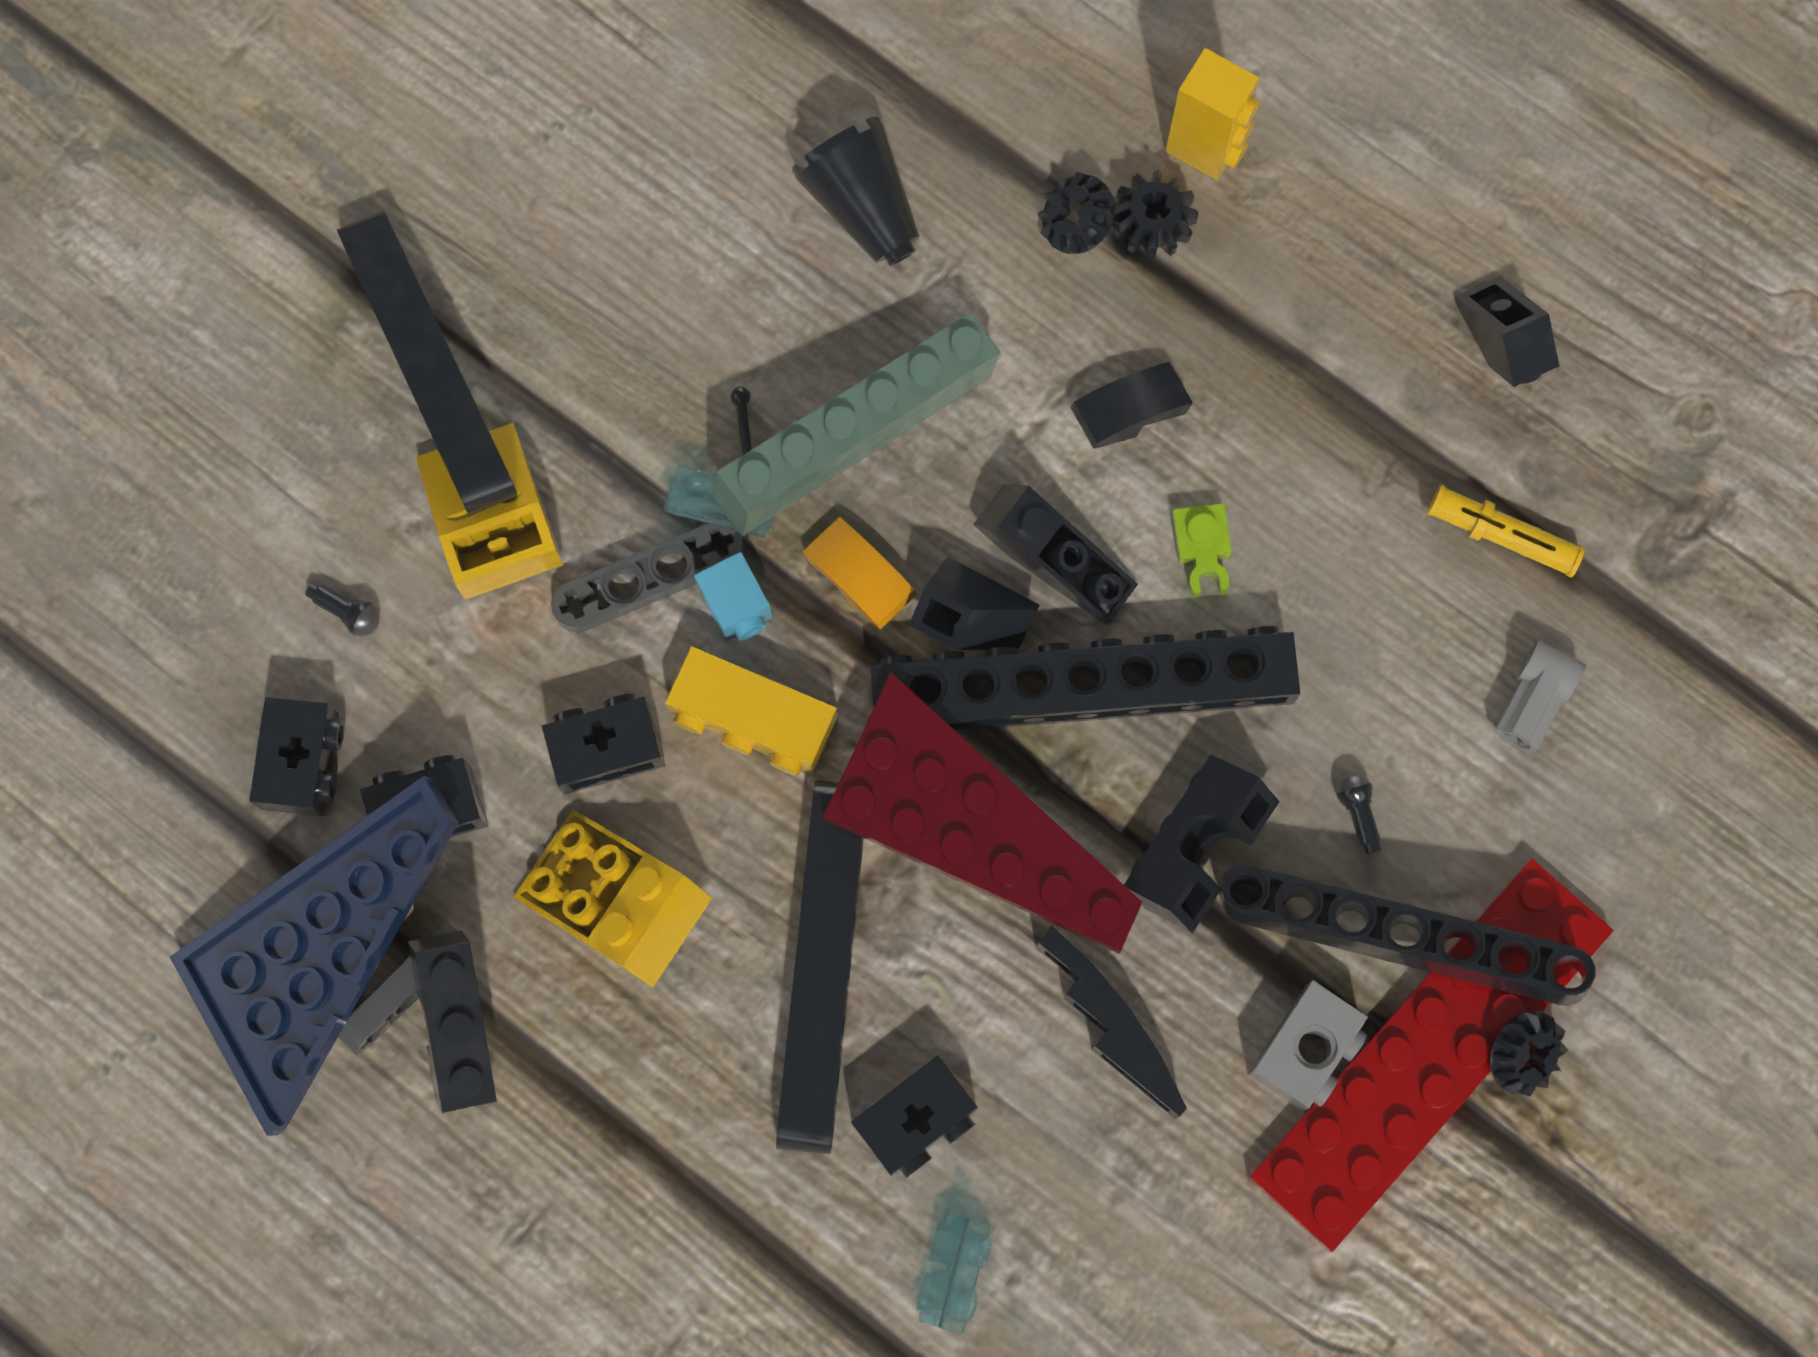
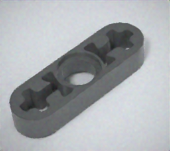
(383, 1006)

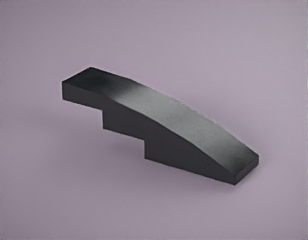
(1125, 1042)

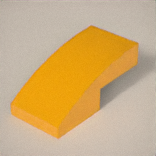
(859, 573)

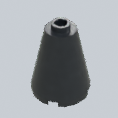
(862, 190)

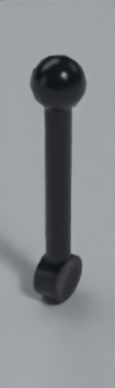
(740, 397)

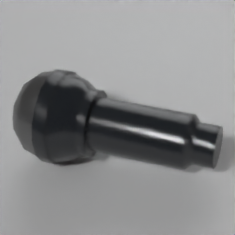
(358, 616)
(1355, 794)

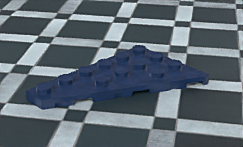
(300, 953)

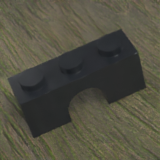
(1217, 805)
(453, 1021)

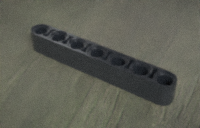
(427, 363)
(1432, 927)
(820, 982)

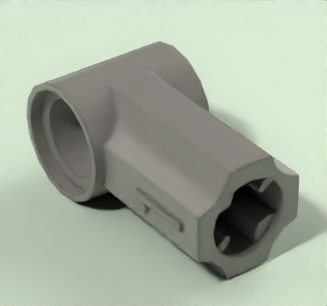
(1544, 685)

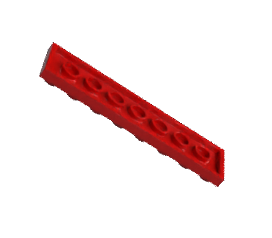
(1416, 1070)

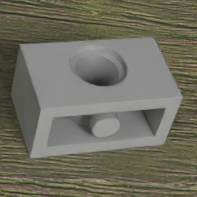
(1280, 1063)

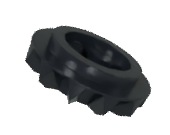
(1094, 217)
(1511, 1052)

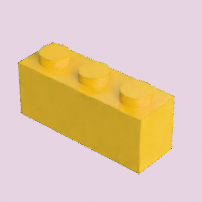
(1213, 115)
(751, 712)

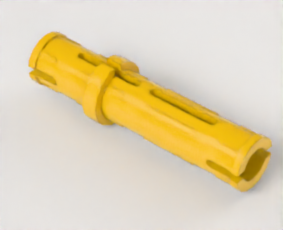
(1506, 531)

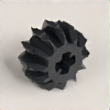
(1156, 196)

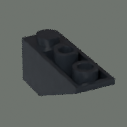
(1055, 551)

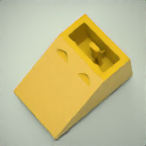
(497, 543)
(613, 897)

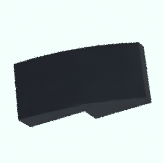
(1128, 404)

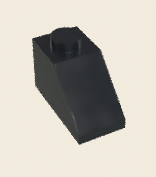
(1509, 331)

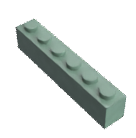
(855, 424)

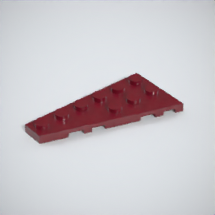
(948, 808)

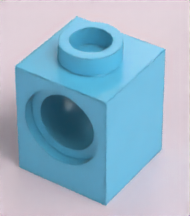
(734, 598)

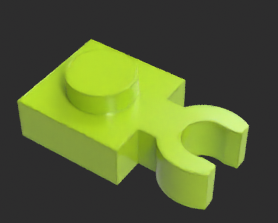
(1203, 539)

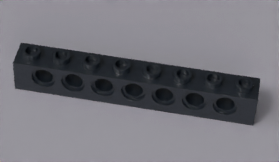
(1270, 653)

